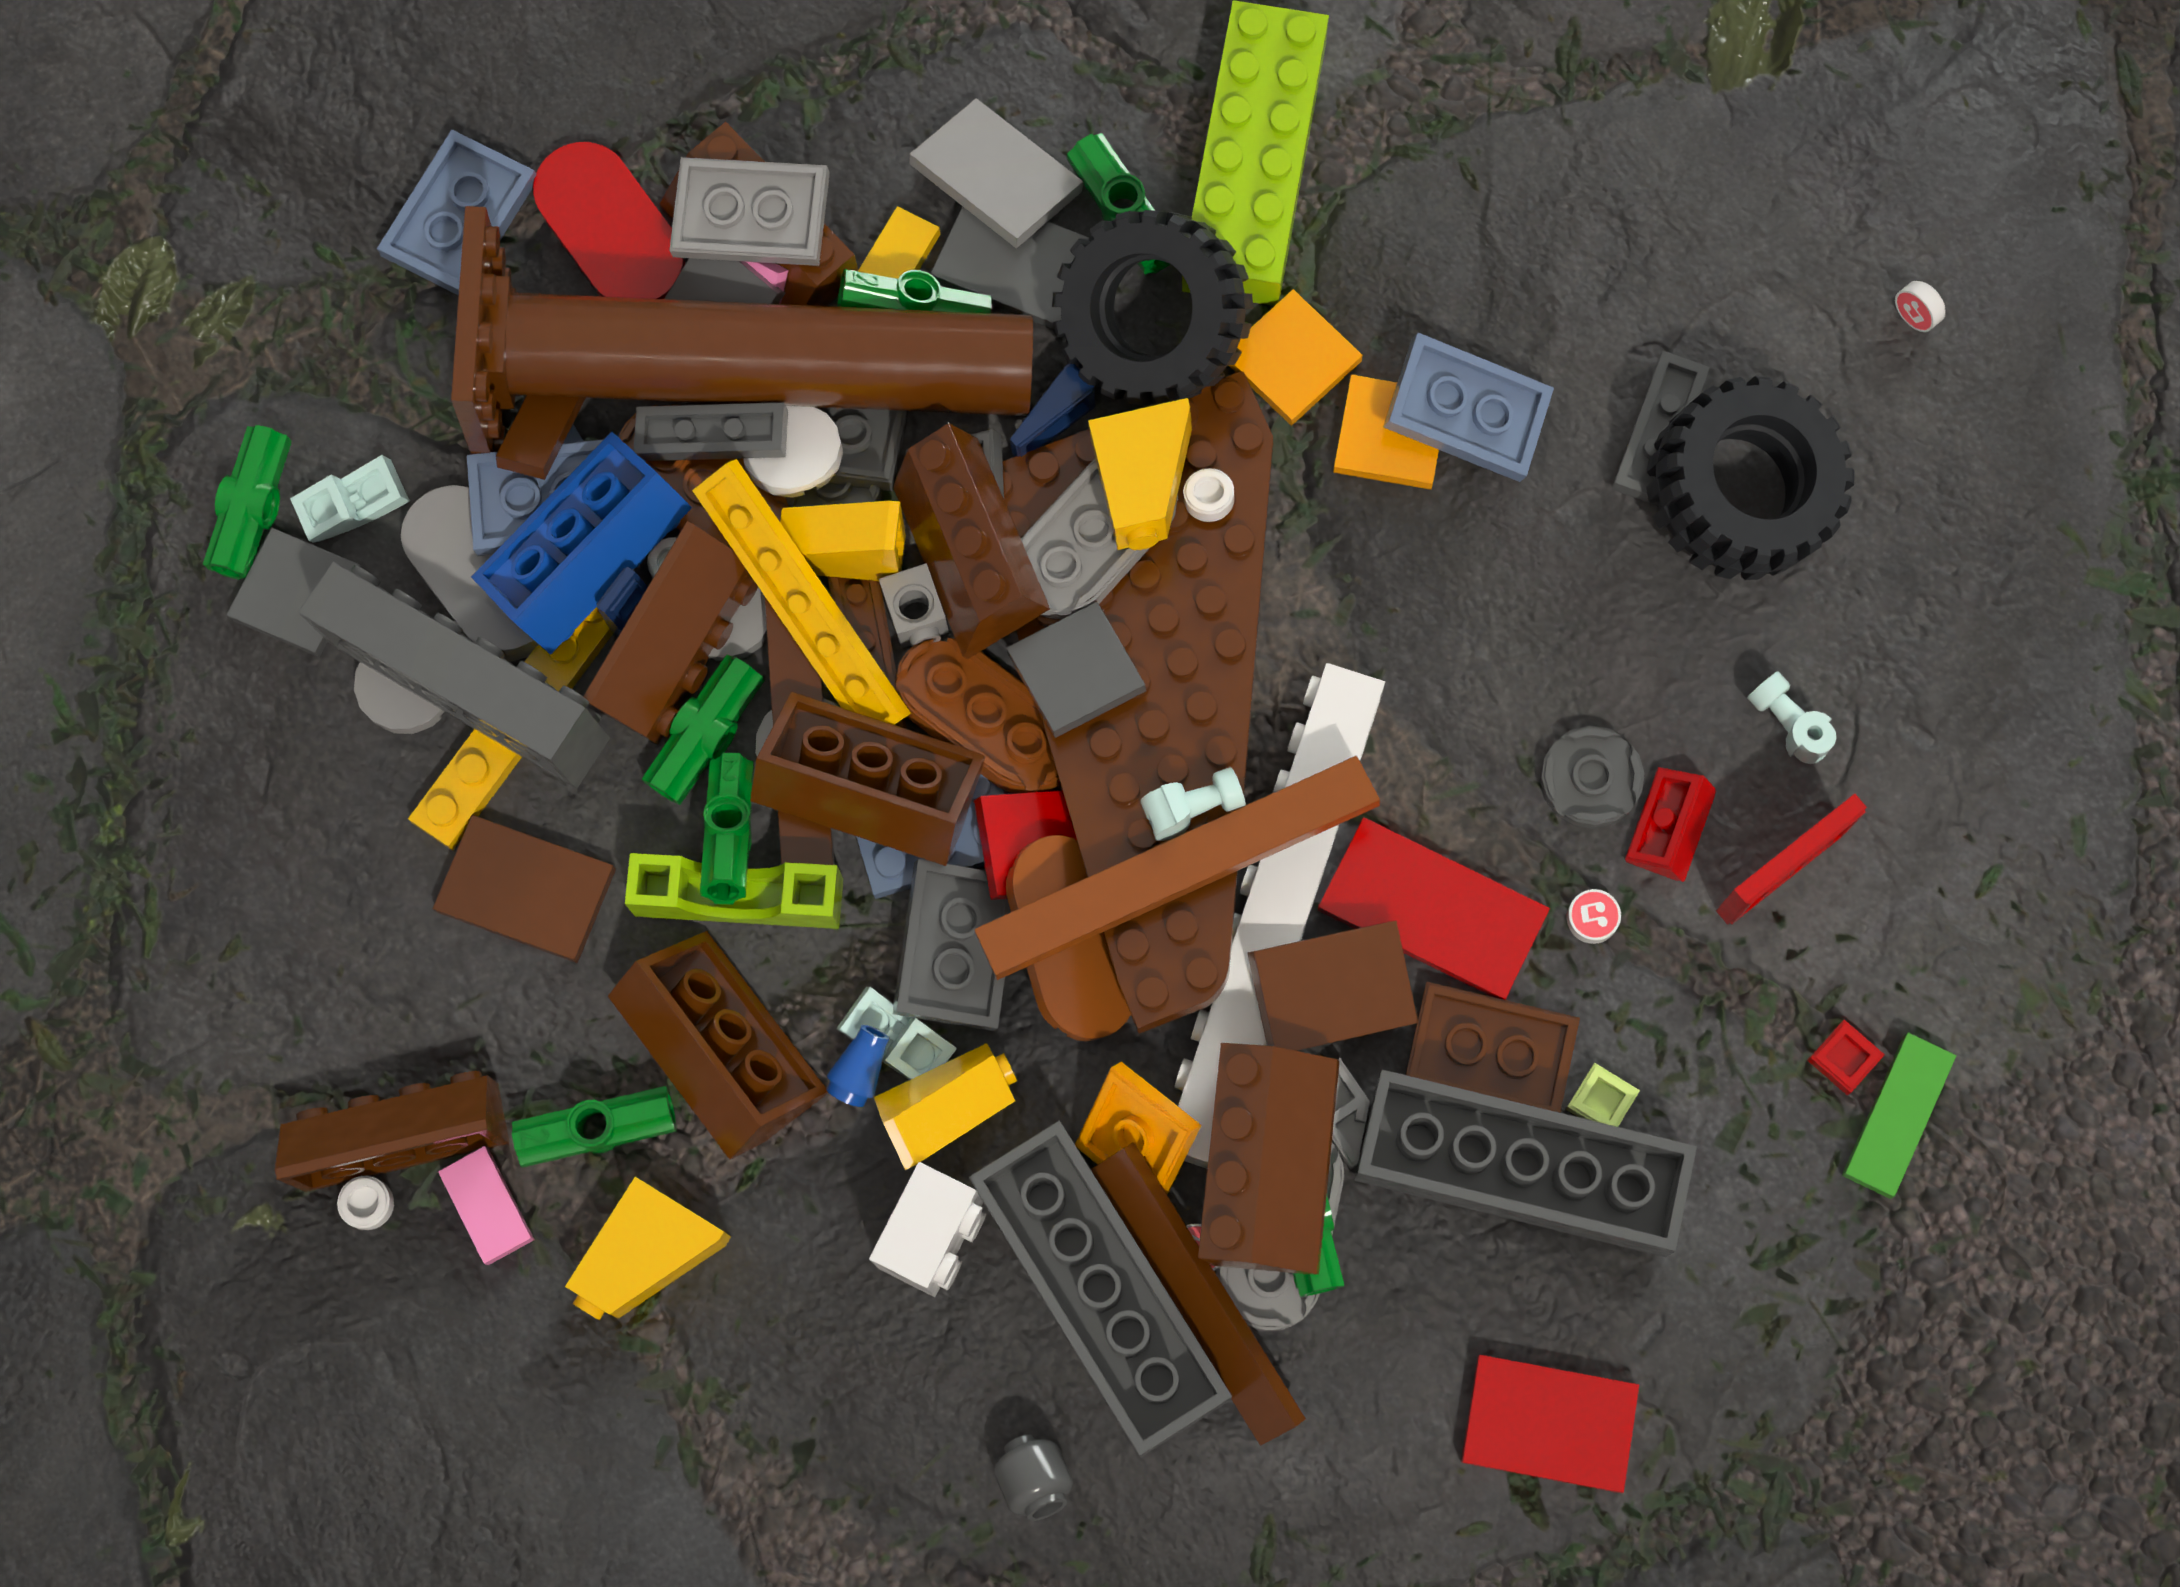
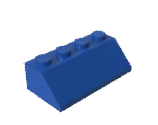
(580, 542)

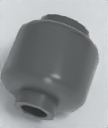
(1033, 1477)

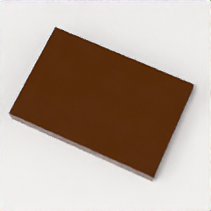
(524, 888)
(1333, 987)
(1493, 1046)

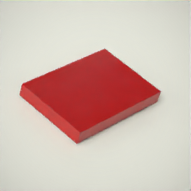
(1791, 860)
(1550, 1423)

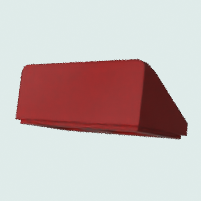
(1671, 823)

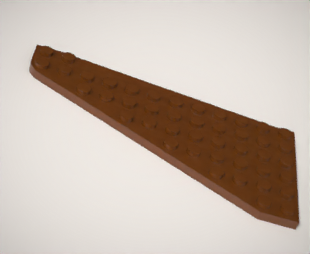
(1192, 636)

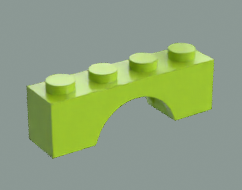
(774, 896)

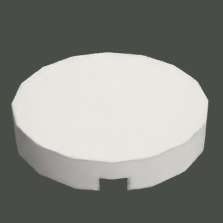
(810, 459)

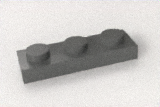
(1671, 389)
(711, 431)

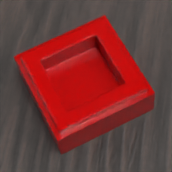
(1845, 1057)

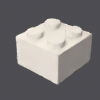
(929, 1230)

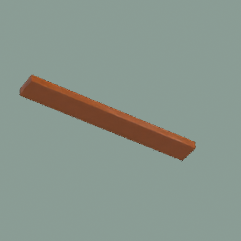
(1177, 867)

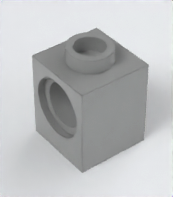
(911, 587)

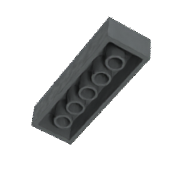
(455, 673)
(1526, 1163)
(1100, 1289)

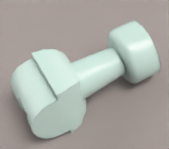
(1809, 733)
(1172, 808)

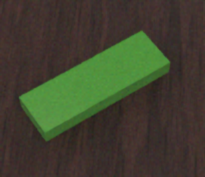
(1899, 1115)

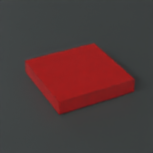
(1013, 822)

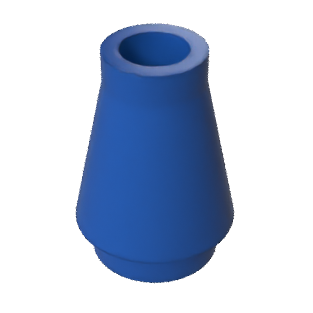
(858, 1068)

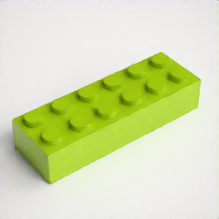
(1260, 138)

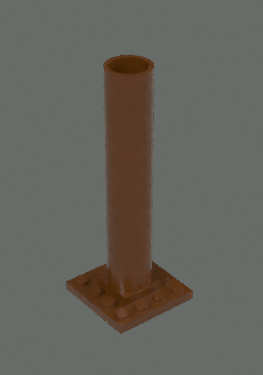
(718, 351)

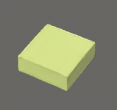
(1602, 1097)

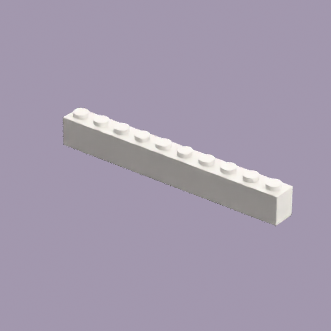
(1278, 889)

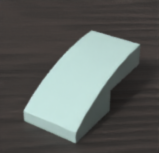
(349, 502)
(911, 1045)

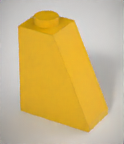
(1141, 469)
(849, 538)
(945, 1103)
(641, 1252)

